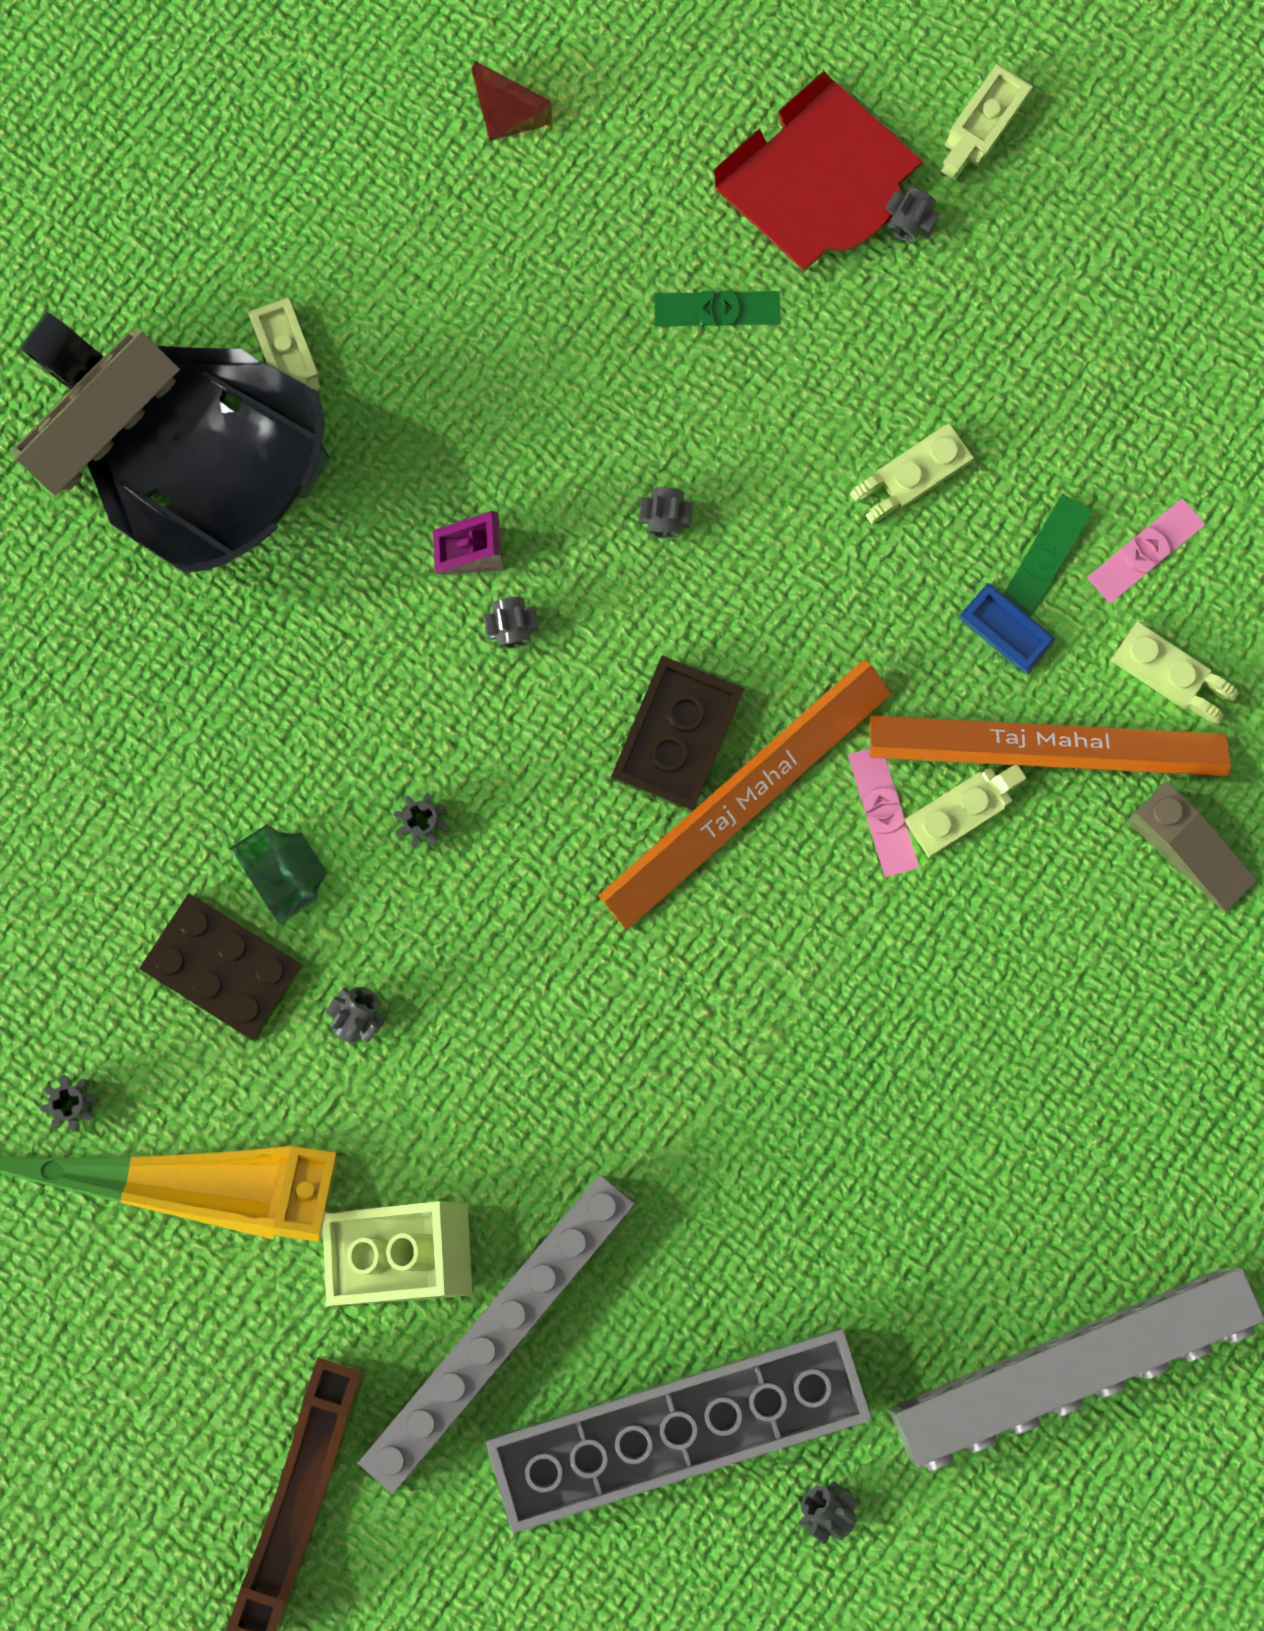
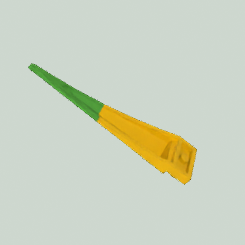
(244, 1191)

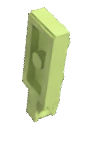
(984, 119)
(284, 341)
(963, 808)

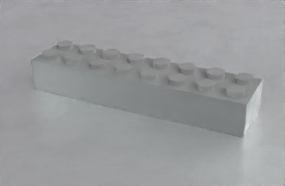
(1076, 1365)
(677, 1429)

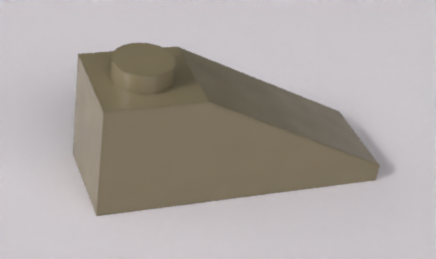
(1192, 846)

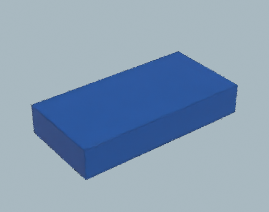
(1006, 628)

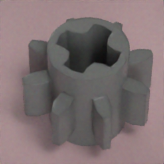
(912, 214)
(665, 512)
(511, 623)
(426, 810)
(356, 1014)
(60, 1095)
(828, 1512)

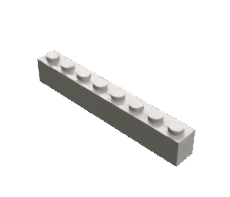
(495, 1334)

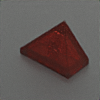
(508, 105)

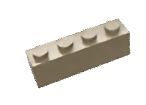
(95, 412)

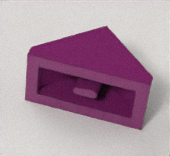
(469, 545)

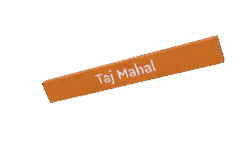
(1049, 745)
(744, 794)

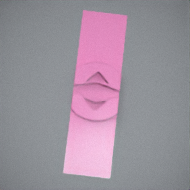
(1146, 550)
(883, 813)

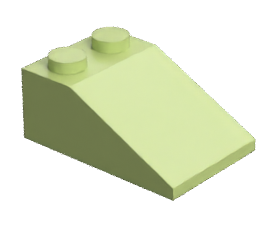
(397, 1253)

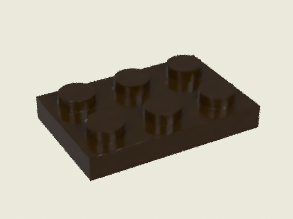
(677, 734)
(221, 967)

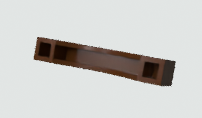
(298, 1497)

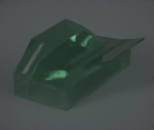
(281, 870)

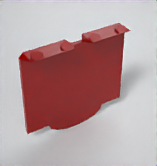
(819, 177)

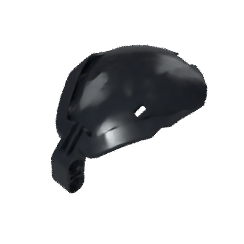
(219, 467)

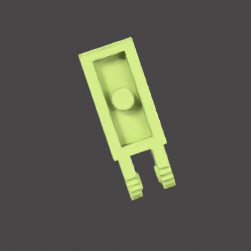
(915, 472)
(1171, 672)

